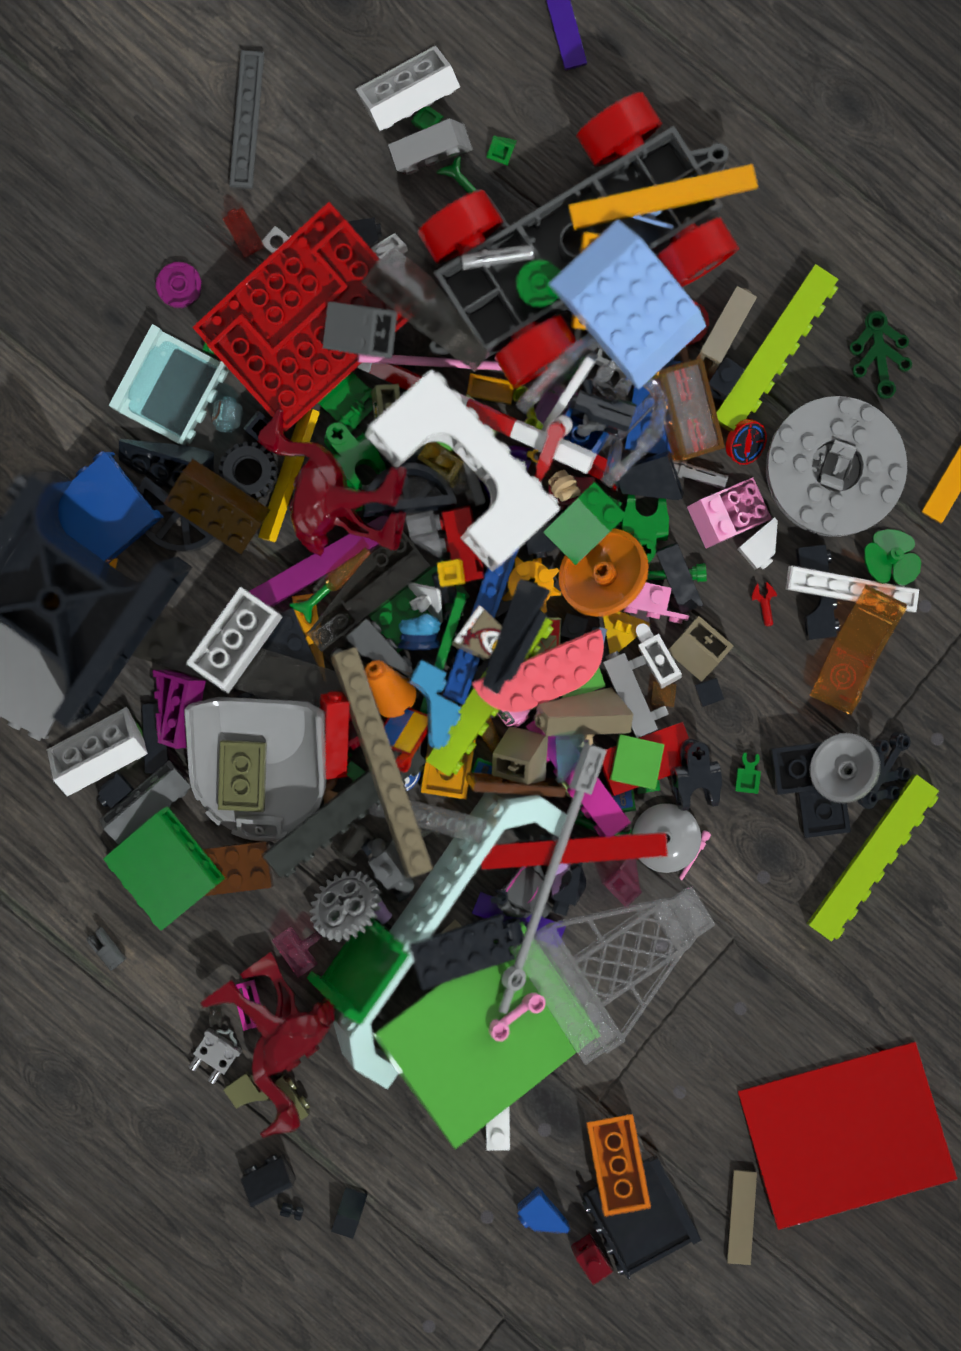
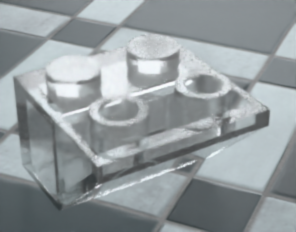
(424, 533)

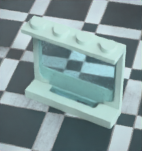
(168, 386)

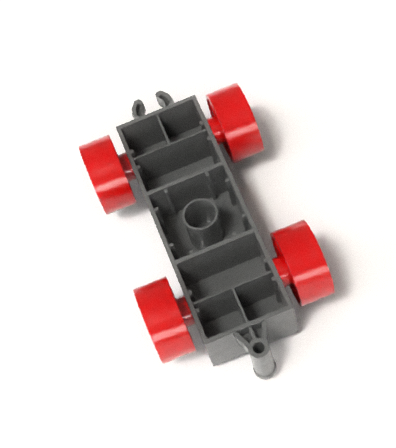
(489, 295)

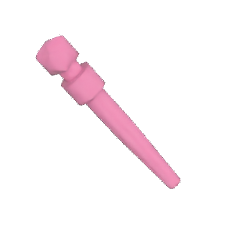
(704, 836)

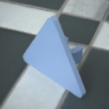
(652, 218)

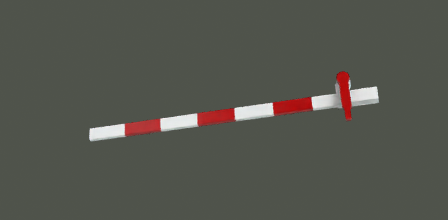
(548, 443)

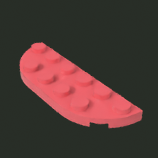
(548, 674)

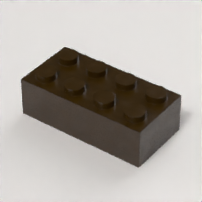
(216, 506)

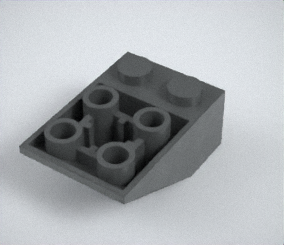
(360, 329)
(373, 647)

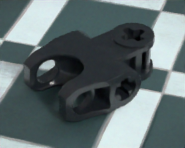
(694, 773)

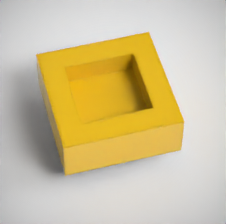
(451, 573)

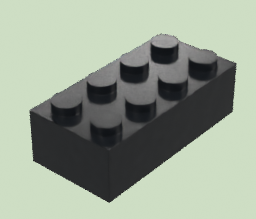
(792, 768)

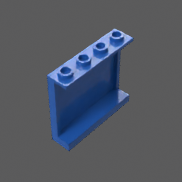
(105, 509)

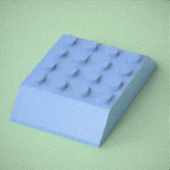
(629, 303)

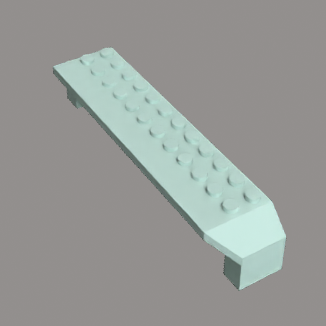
(431, 905)

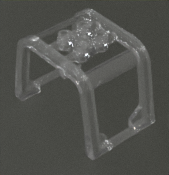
(656, 400)

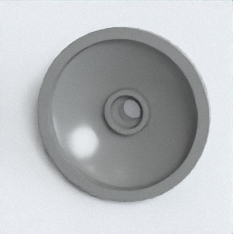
(833, 761)
(683, 833)

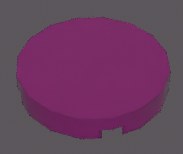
(178, 285)

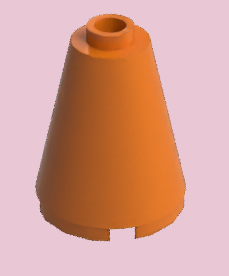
(389, 689)

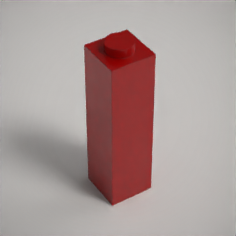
(336, 733)

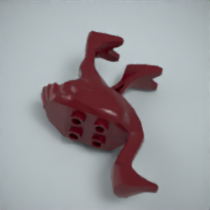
(323, 495)
(283, 1036)

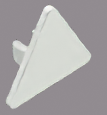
(427, 598)

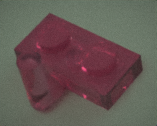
(296, 951)

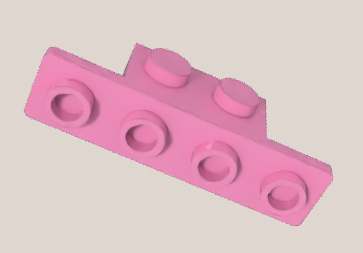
(654, 601)

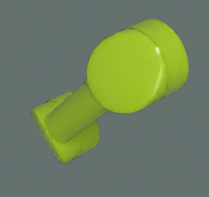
(531, 414)

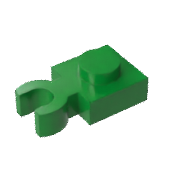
(748, 779)

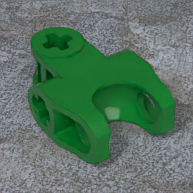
(352, 452)
(647, 528)

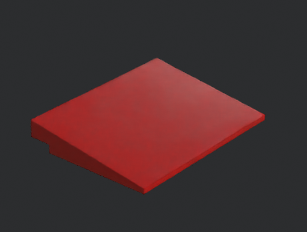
(276, 318)
(846, 1135)

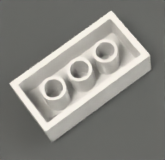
(234, 640)

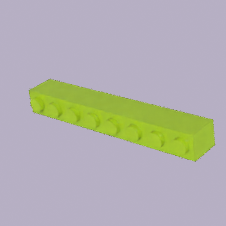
(776, 347)
(473, 722)
(873, 857)

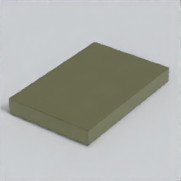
(242, 776)

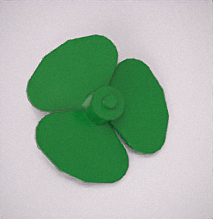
(888, 552)

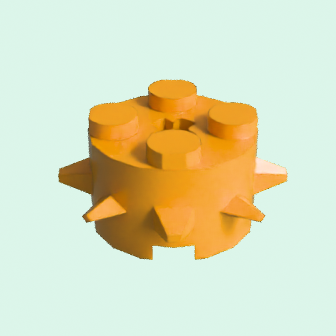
(532, 570)

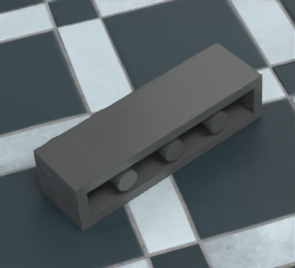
(145, 801)

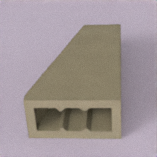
(726, 329)
(585, 714)

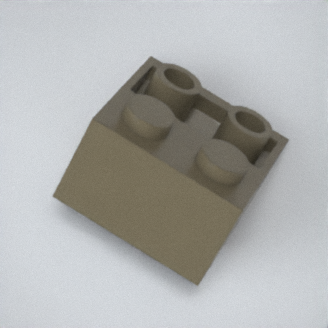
(700, 648)
(521, 756)

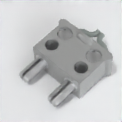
(218, 1049)

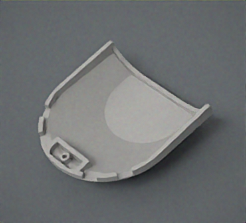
(293, 760)

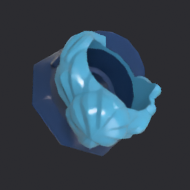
(420, 633)

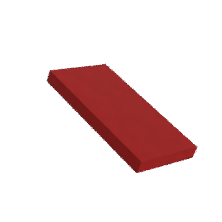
(672, 738)

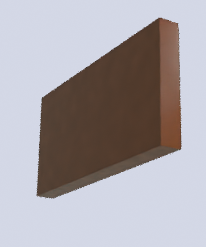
(488, 783)

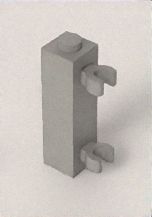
(626, 686)

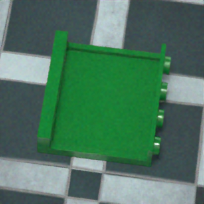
(163, 868)
(361, 971)

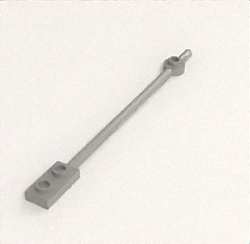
(582, 782)

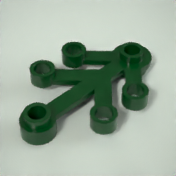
(880, 351)

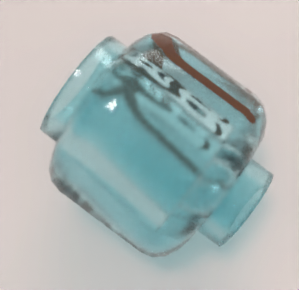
(226, 414)

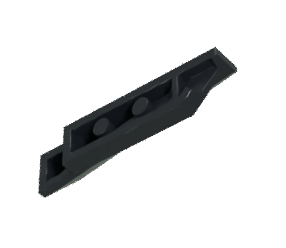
(517, 634)

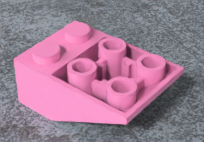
(729, 512)

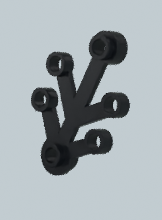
(898, 743)

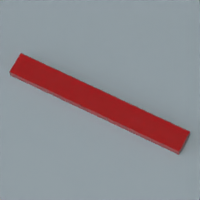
(577, 850)

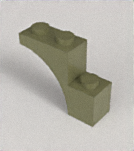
(244, 1091)

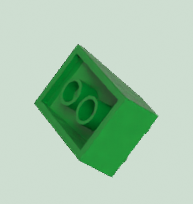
(584, 523)

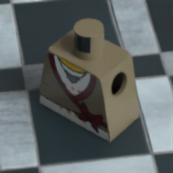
(478, 634)

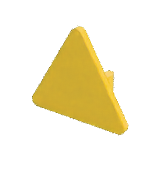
(621, 630)

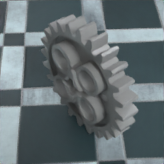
(345, 906)

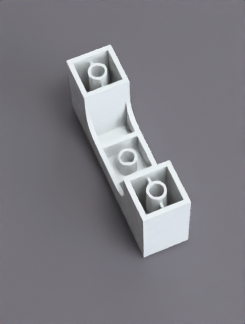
(437, 415)

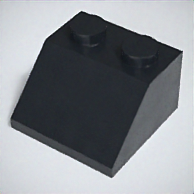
(267, 1180)

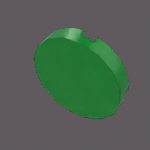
(534, 283)

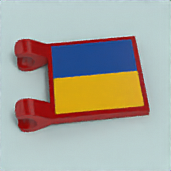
(406, 735)

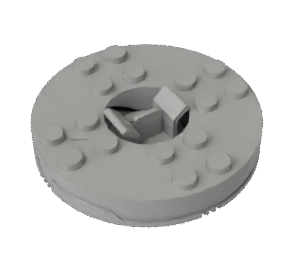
(836, 466)

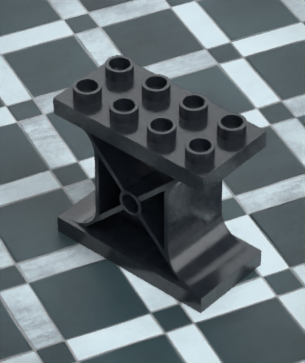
(72, 599)

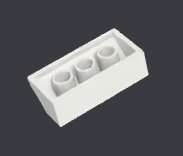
(408, 88)
(96, 752)

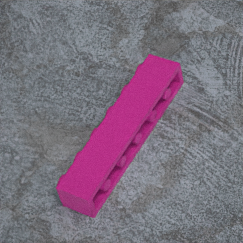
(597, 805)

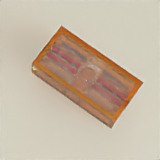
(690, 410)

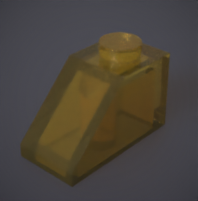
(441, 460)

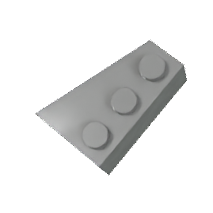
(430, 146)

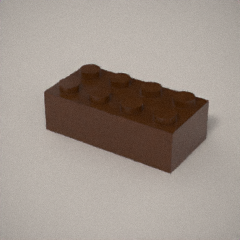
(241, 867)

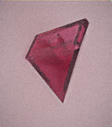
(624, 882)

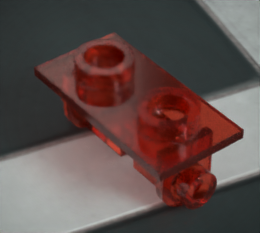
(243, 232)

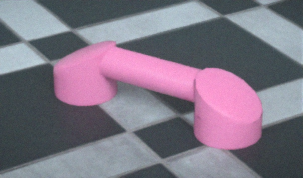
(499, 1028)

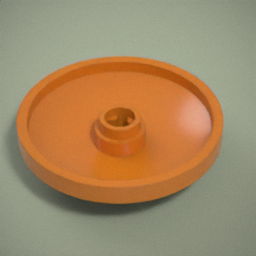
(606, 577)

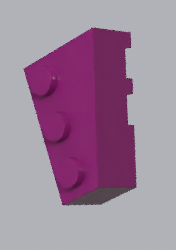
(173, 695)

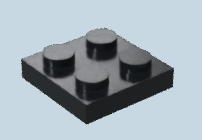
(822, 815)

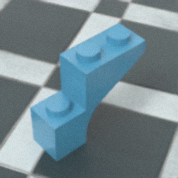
(439, 710)

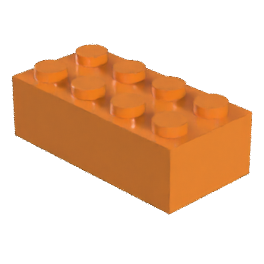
(618, 1165)

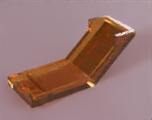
(857, 649)

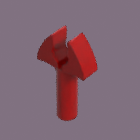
(765, 602)

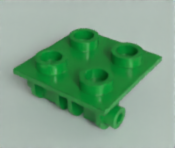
(349, 401)

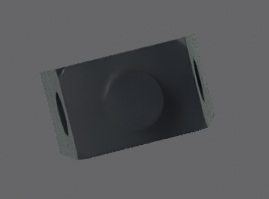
(725, 380)

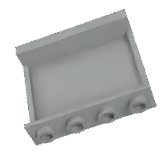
(29, 685)

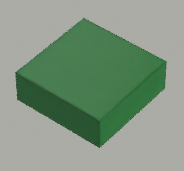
(426, 118)

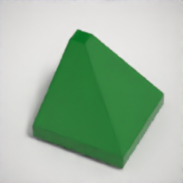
(501, 149)

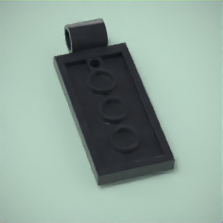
(465, 950)

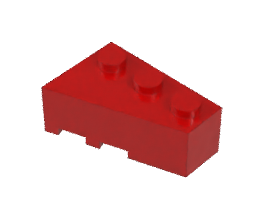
(456, 523)

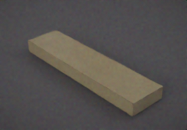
(741, 1217)

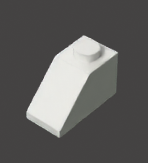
(761, 546)

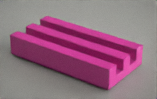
(257, 1000)

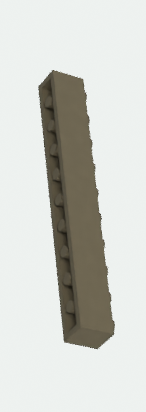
(381, 763)

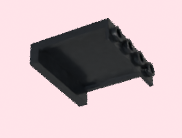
(644, 1234)

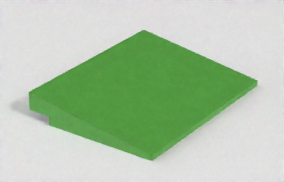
(455, 1064)

